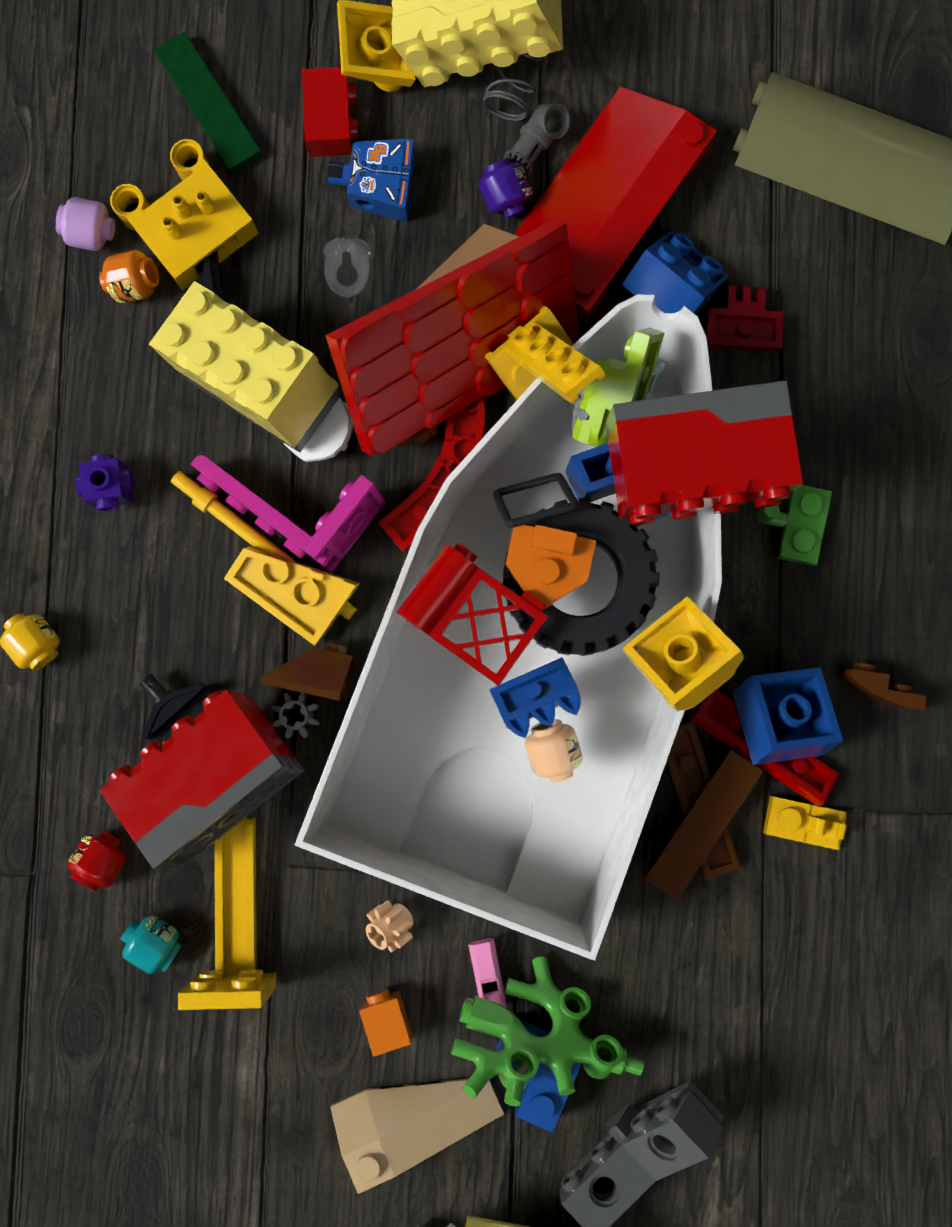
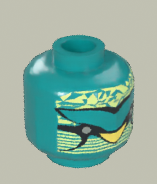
(150, 944)

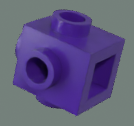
(117, 485)

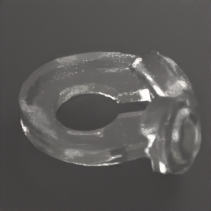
(359, 253)

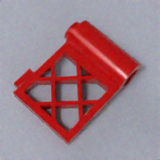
(445, 591)

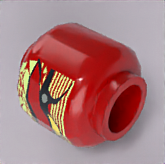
(97, 861)

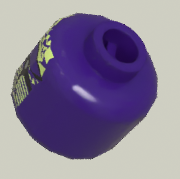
(505, 188)

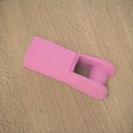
(487, 969)

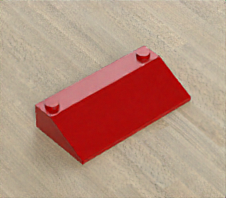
(619, 186)

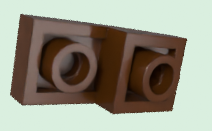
(875, 686)

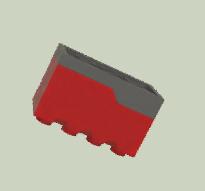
(703, 452)
(200, 780)

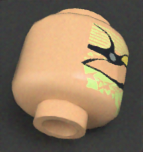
(553, 750)

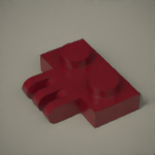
(744, 323)

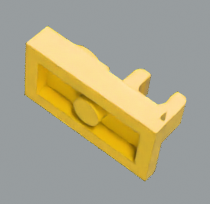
(805, 823)

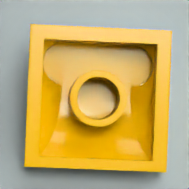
(368, 47)
(684, 655)

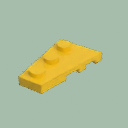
(291, 591)

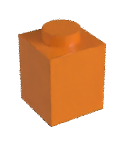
(385, 1021)

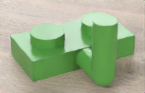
(801, 524)

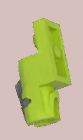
(622, 384)

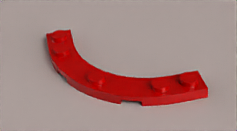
(462, 434)

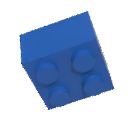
(787, 716)

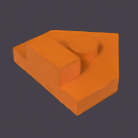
(549, 561)

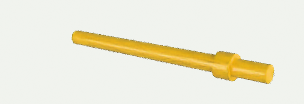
(207, 501)

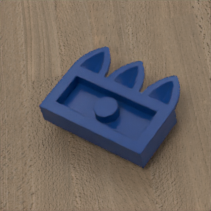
(536, 696)

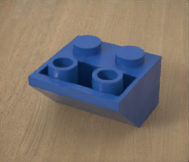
(676, 274)

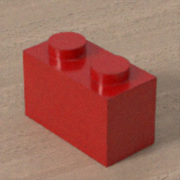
(327, 112)

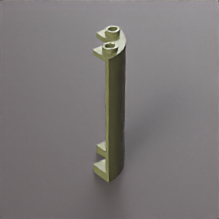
(850, 156)

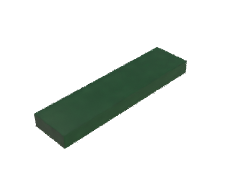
(207, 102)

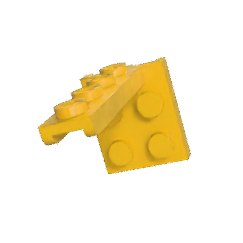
(545, 353)
(235, 978)

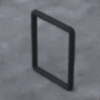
(572, 506)

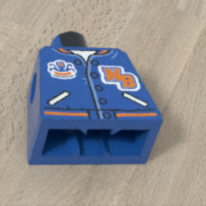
(378, 176)

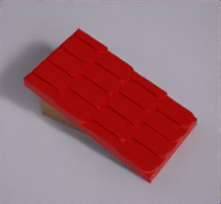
(427, 349)

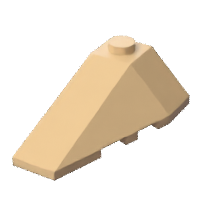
(401, 1126)

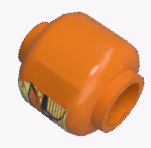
(129, 276)

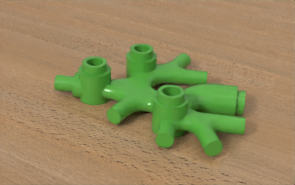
(524, 1051)

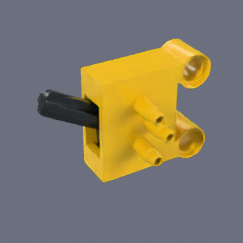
(192, 223)

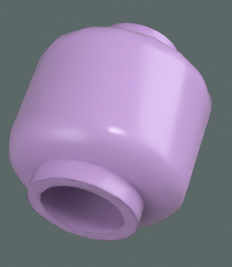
(84, 224)

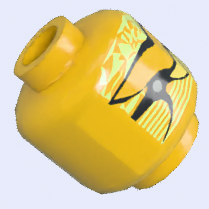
(29, 641)

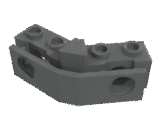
(638, 1151)

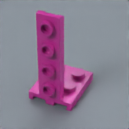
(334, 531)

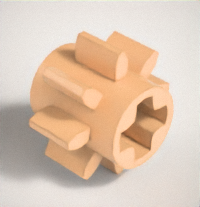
(389, 926)

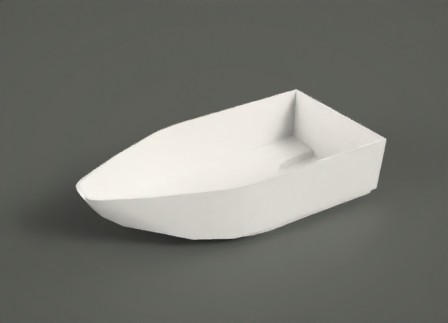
(423, 766)

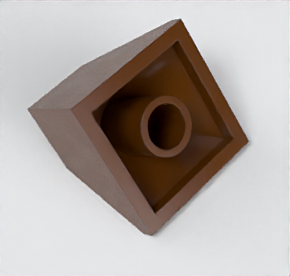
(316, 672)

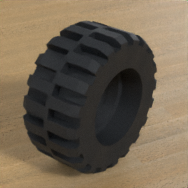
(634, 589)

